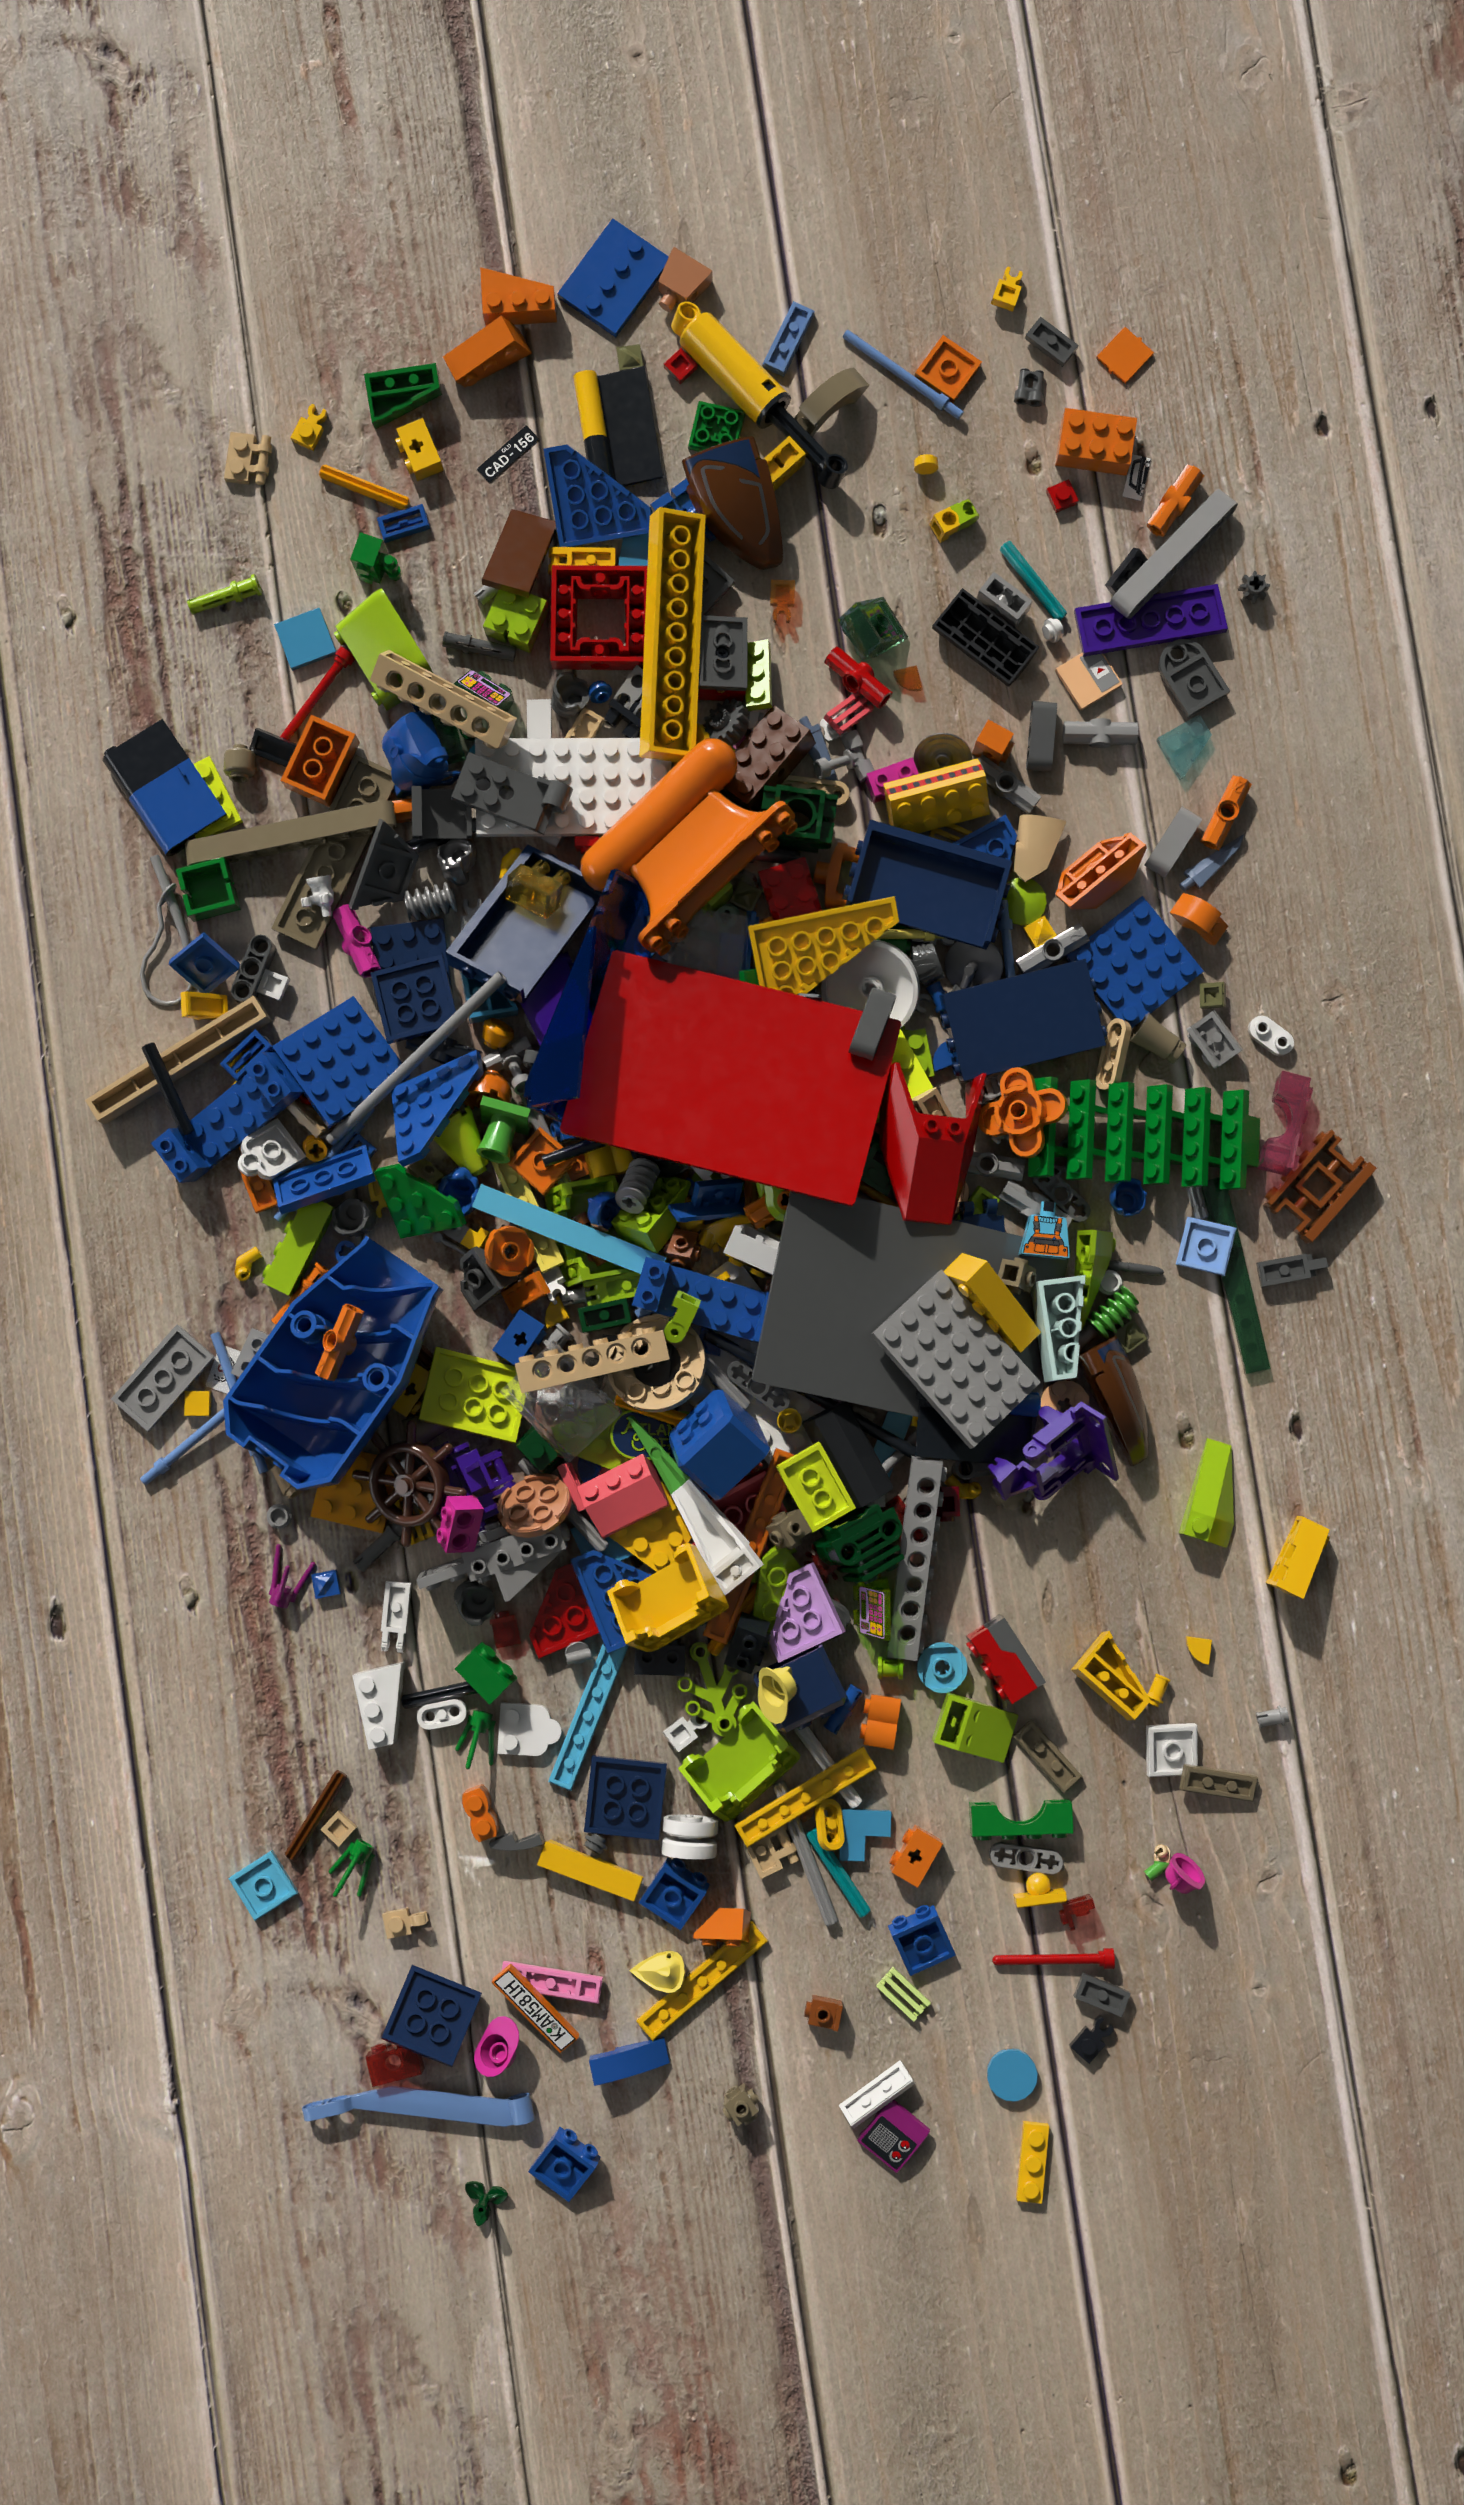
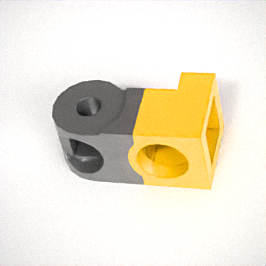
(468, 1237)

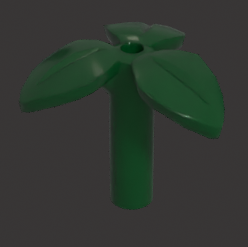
(482, 2210)

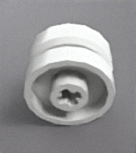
(690, 1836)

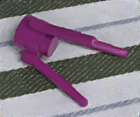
(281, 1593)

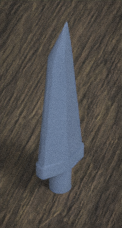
(820, 749)
(1205, 869)

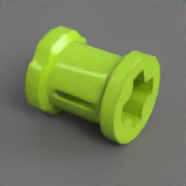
(890, 1668)

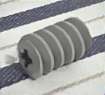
(430, 901)
(637, 1185)

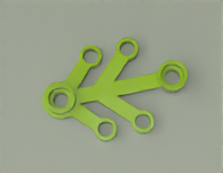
(713, 1693)

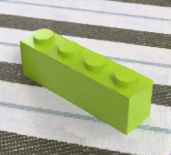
(298, 1247)

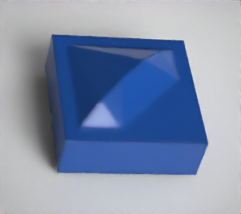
(326, 1584)

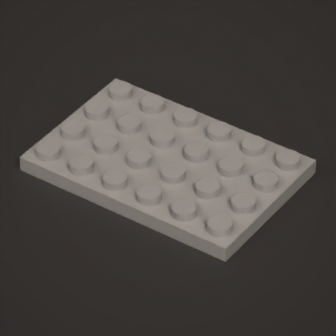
(955, 1359)

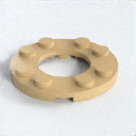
(673, 1393)

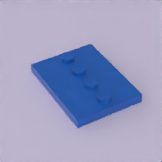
(613, 278)

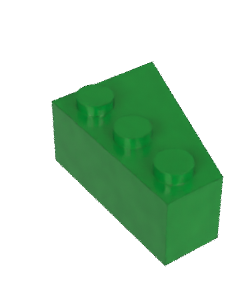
(400, 391)

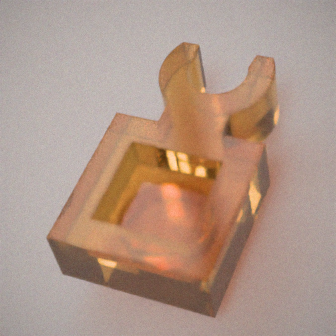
(782, 597)

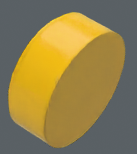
(926, 464)

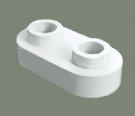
(1270, 1037)
(442, 1714)

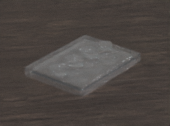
(712, 944)
(565, 1413)

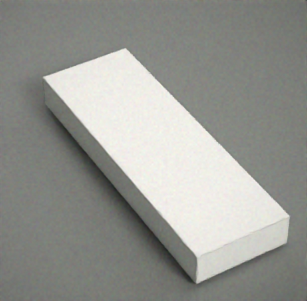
(877, 2094)

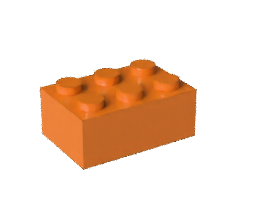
(1096, 441)
(320, 761)

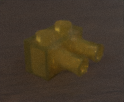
(534, 890)

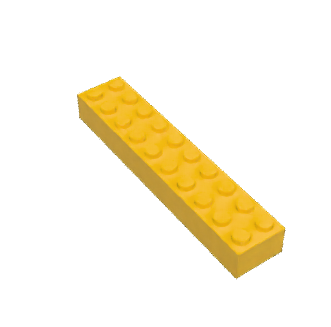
(672, 634)

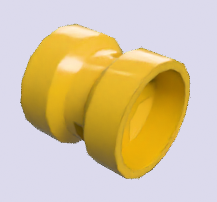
(789, 1420)

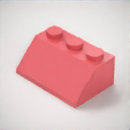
(623, 1495)

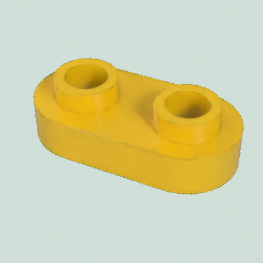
(829, 1825)

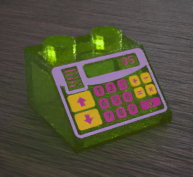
(873, 1608)

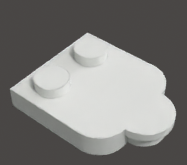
(269, 1152)
(526, 1729)

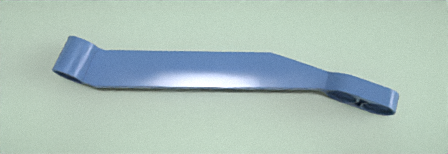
(430, 2104)

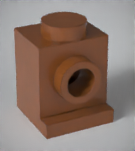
(831, 2006)

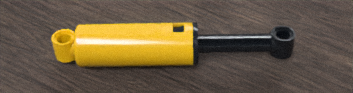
(749, 385)

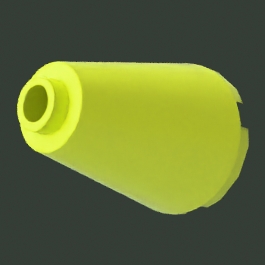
(461, 1141)

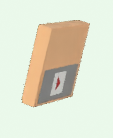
(1088, 679)

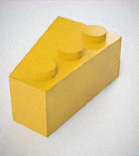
(1111, 1678)

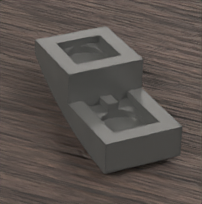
(510, 1841)

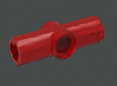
(858, 677)

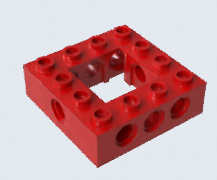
(597, 582)

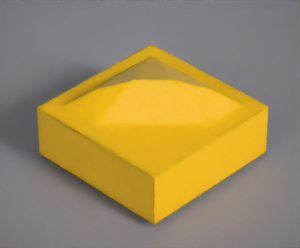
(1039, 932)

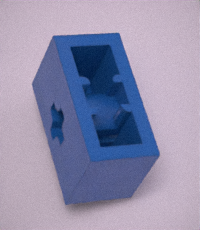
(521, 1324)

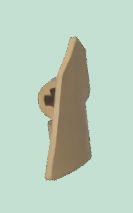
(1035, 844)

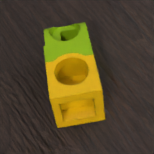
(953, 519)

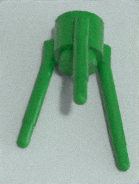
(480, 1723)
(360, 1853)

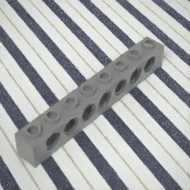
(920, 1469)

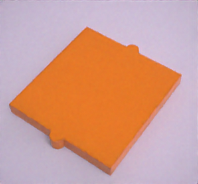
(1125, 355)

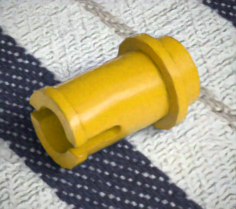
(1157, 1690)

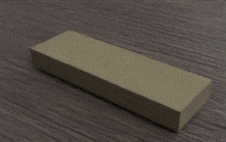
(1047, 1756)
(1218, 1782)

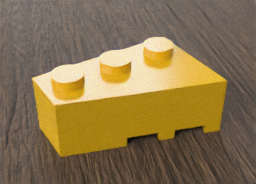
(1299, 1557)

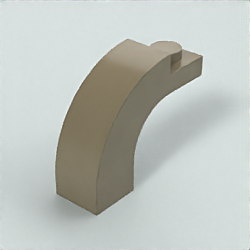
(830, 396)

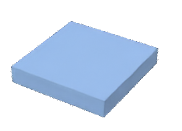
(1206, 1246)

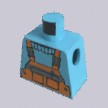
(1045, 1234)

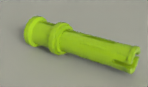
(236, 591)

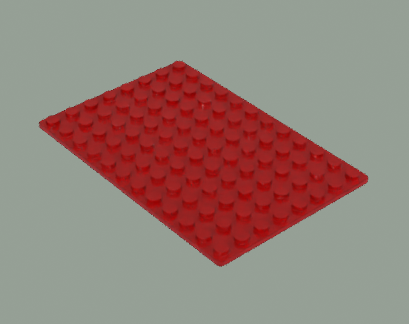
(729, 1078)

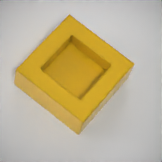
(197, 1403)

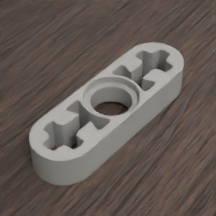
(1045, 1854)

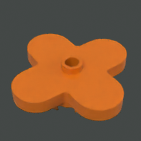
(1005, 1117)

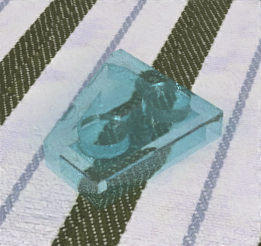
(1184, 744)

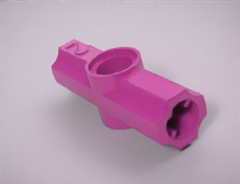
(356, 940)

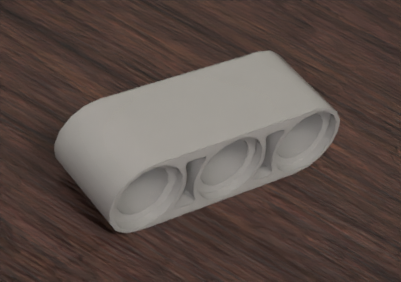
(1173, 842)

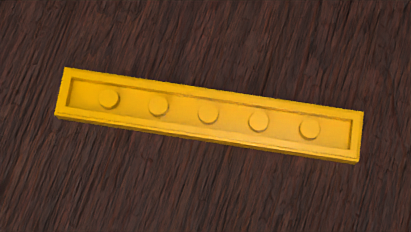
(805, 1796)
(699, 1984)

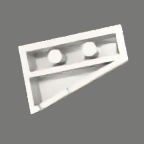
(753, 1247)
(379, 1703)

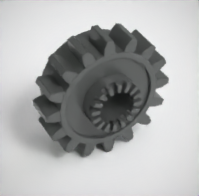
(727, 721)

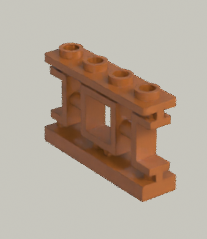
(1333, 1198)

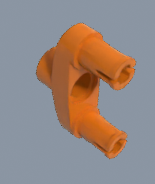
(829, 874)

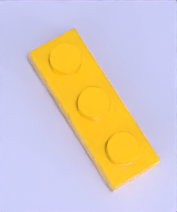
(1032, 2162)

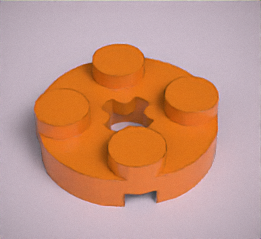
(495, 1248)

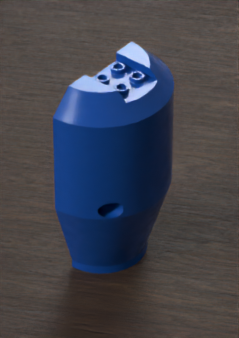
(319, 1424)

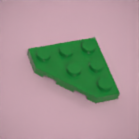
(416, 1203)

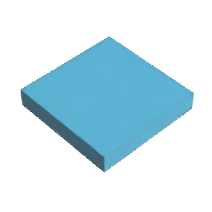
(263, 1885)

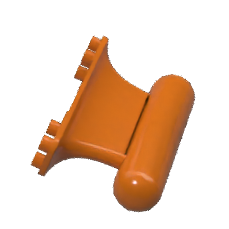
(685, 841)

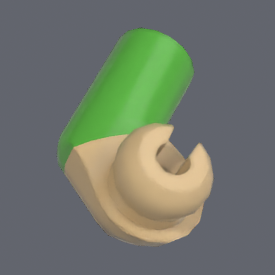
(1161, 1861)

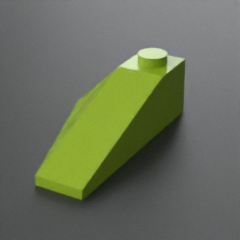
(1092, 1258)
(1210, 1503)

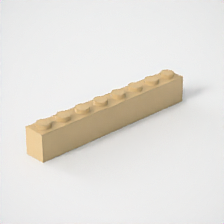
(179, 1059)

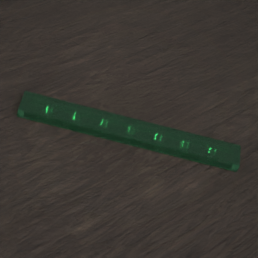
(1238, 1284)

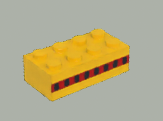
(938, 797)

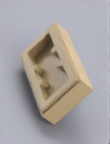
(586, 725)
(308, 1117)

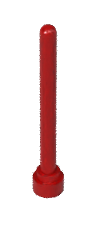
(342, 659)
(1103, 1958)

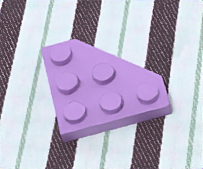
(804, 1615)

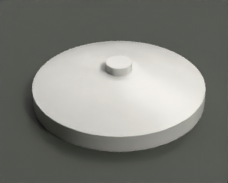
(879, 967)

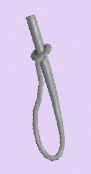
(167, 896)

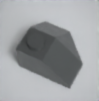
(480, 1281)

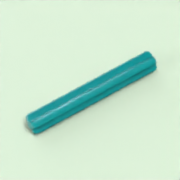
(1033, 581)
(840, 1876)

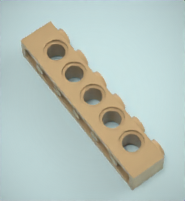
(499, 721)
(656, 1352)

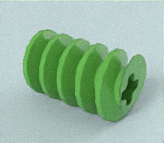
(1114, 1312)

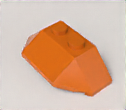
(1100, 872)

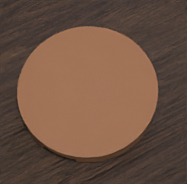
(534, 1505)

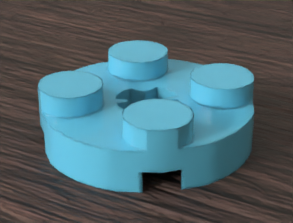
(932, 1678)

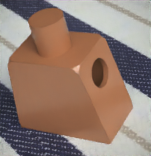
(682, 280)

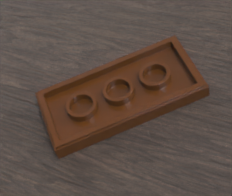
(519, 553)

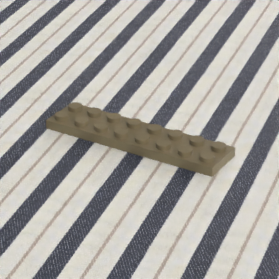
(362, 785)

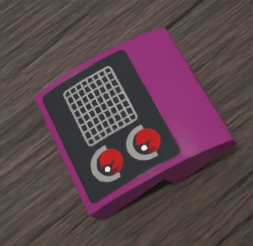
(893, 2135)

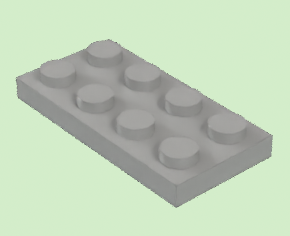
(163, 1378)

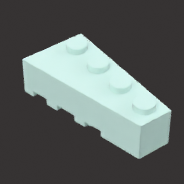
(1058, 1317)

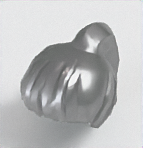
(456, 860)

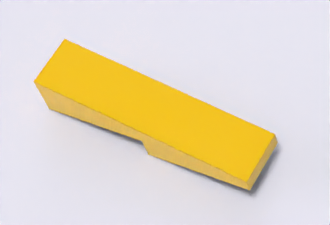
(590, 1870)

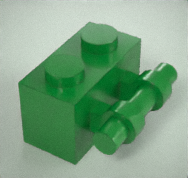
(372, 560)
(486, 1672)

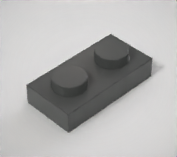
(1051, 341)
(1102, 1994)

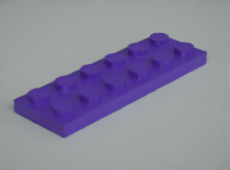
(1161, 620)

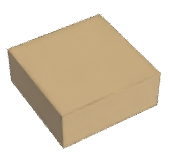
(338, 1828)

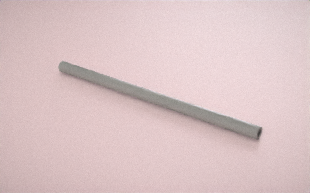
(416, 1058)

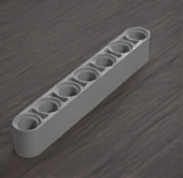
(1173, 554)

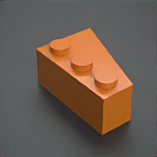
(516, 299)
(487, 352)

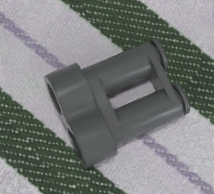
(1030, 396)

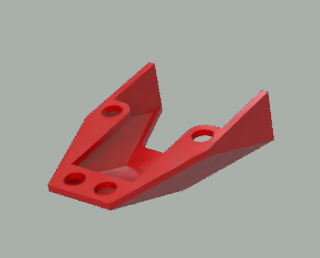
(927, 1152)

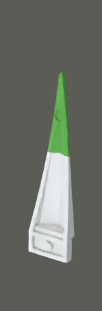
(714, 1535)

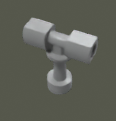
(851, 758)
(510, 1061)

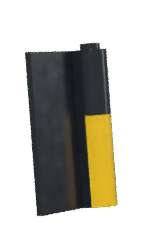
(619, 424)

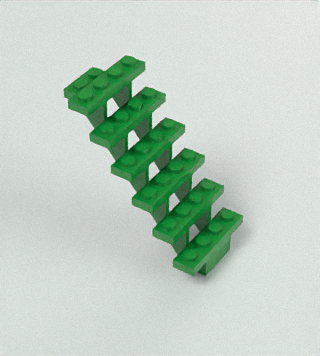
(1238, 1141)

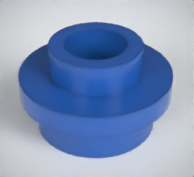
(599, 692)

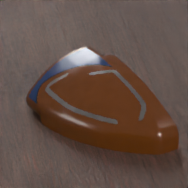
(738, 499)
(1120, 1391)

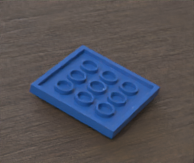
(1136, 963)
(338, 1060)

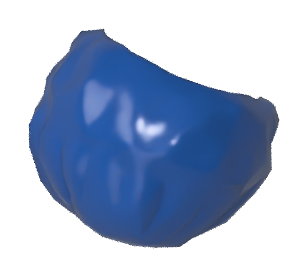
(462, 1187)

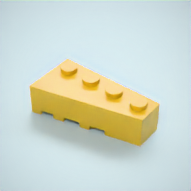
(992, 1300)

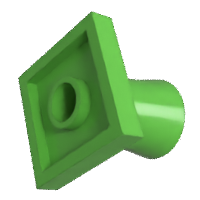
(502, 1122)

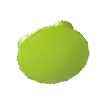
(1025, 901)

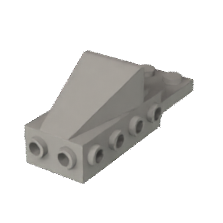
(514, 1569)

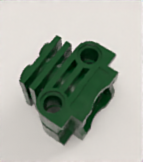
(812, 803)
(861, 1543)

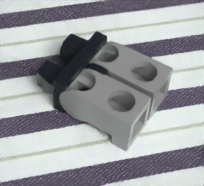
(627, 705)

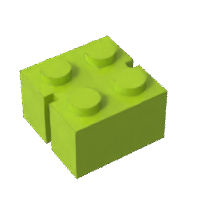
(518, 616)

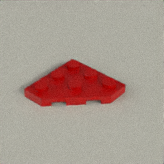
(563, 1615)

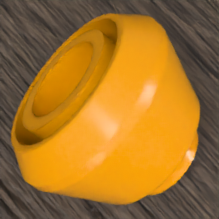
(496, 1033)

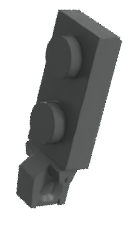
(1289, 1269)

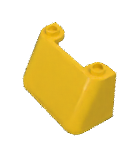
(667, 1601)

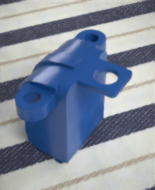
(416, 754)

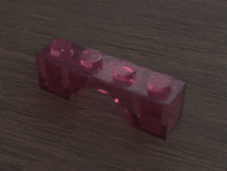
(1290, 1095)

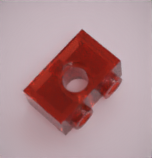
(383, 2072)

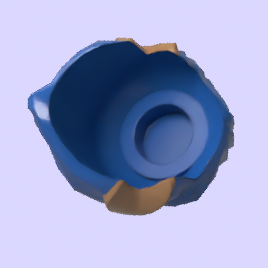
(602, 1210)

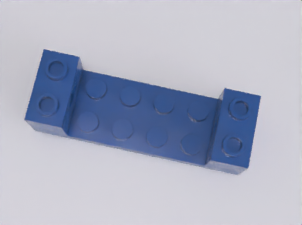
(229, 1118)
(722, 1305)

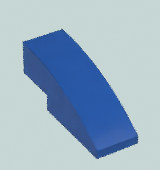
(628, 2061)

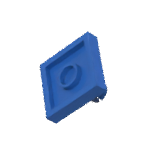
(204, 964)

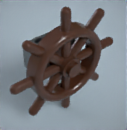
(417, 1479)

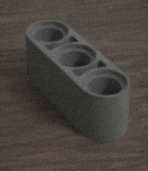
(1041, 736)
(252, 958)
(872, 1024)

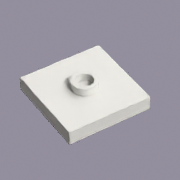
(1170, 1748)

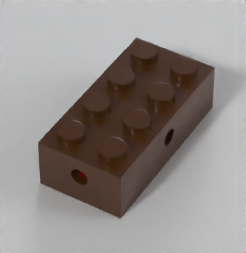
(767, 758)

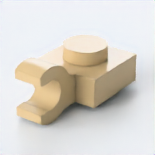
(400, 1922)

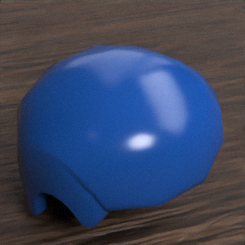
(1128, 1198)

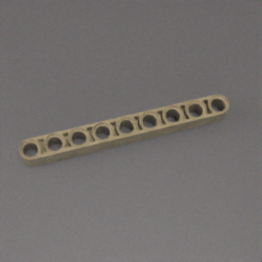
(291, 834)

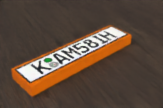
(535, 2008)

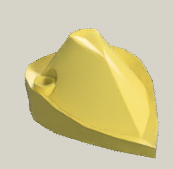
(662, 1972)

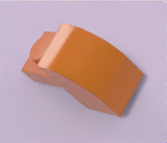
(1199, 916)

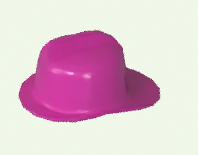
(1184, 1874)
(497, 2047)

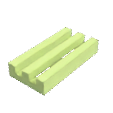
(919, 2008)

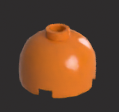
(489, 1085)

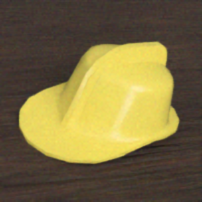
(775, 1692)

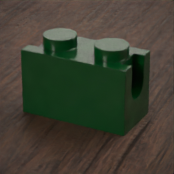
(604, 1315)

